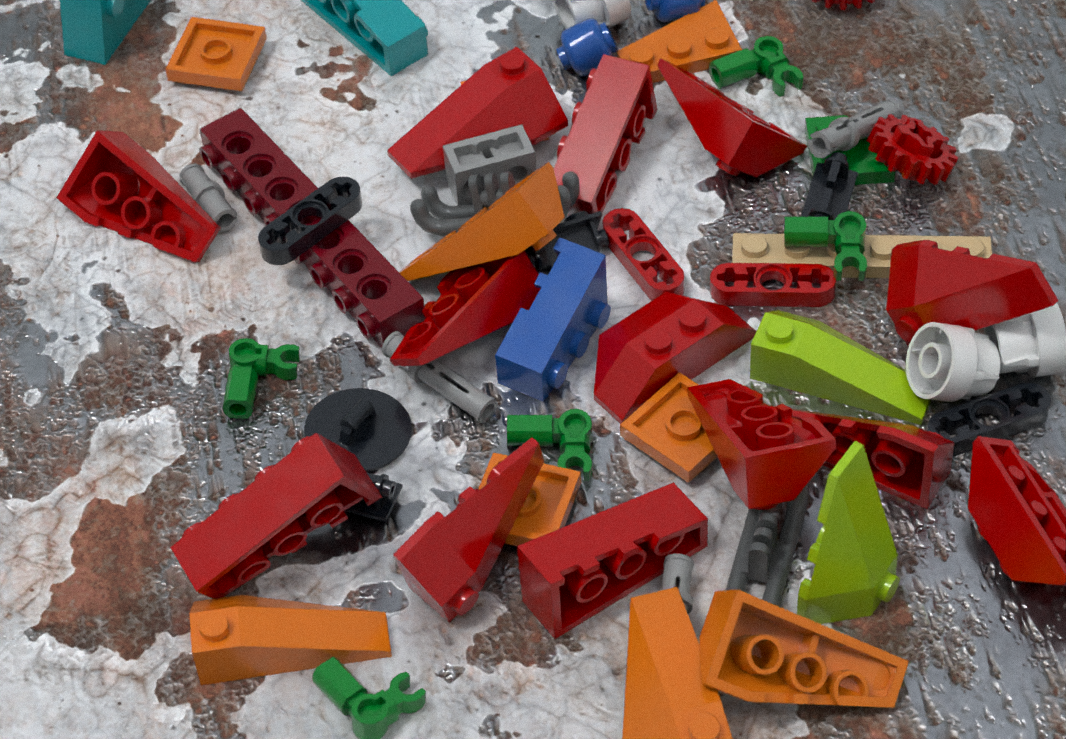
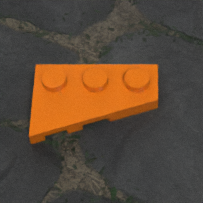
(686, 42)

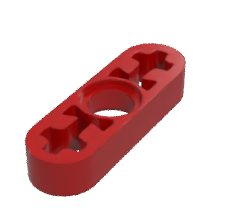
(642, 239)
(802, 296)

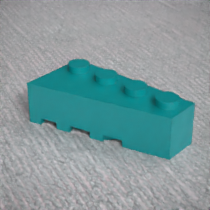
(97, 27)
(378, 28)

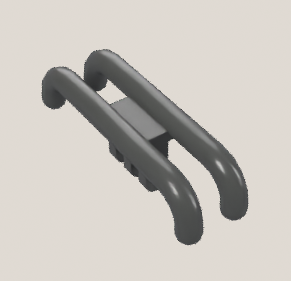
(455, 216)
(762, 555)

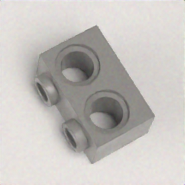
(486, 154)

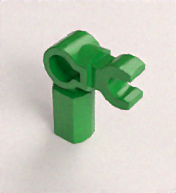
(765, 59)
(845, 232)
(247, 362)
(571, 430)
(369, 712)

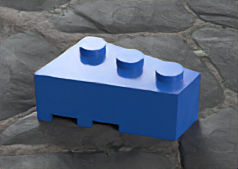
(557, 325)

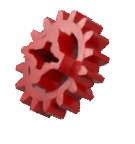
(912, 149)

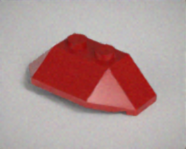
(657, 344)
(1017, 513)

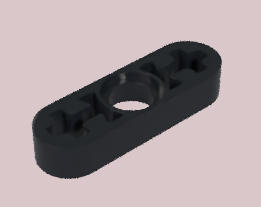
(288, 238)
(999, 404)

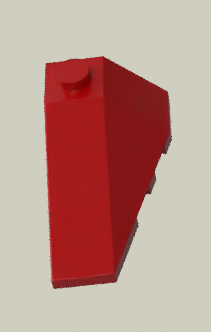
(494, 98)
(729, 128)
(133, 194)
(960, 288)
(469, 307)
(760, 445)
(900, 455)
(455, 553)

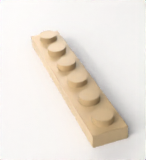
(878, 249)

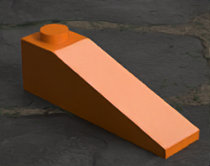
(510, 226)
(270, 636)
(782, 657)
(665, 675)

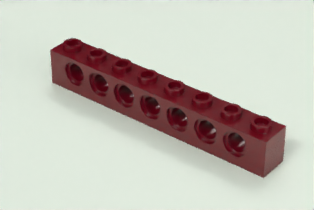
(343, 260)

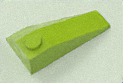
(831, 366)
(853, 549)

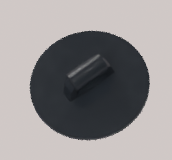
(364, 423)

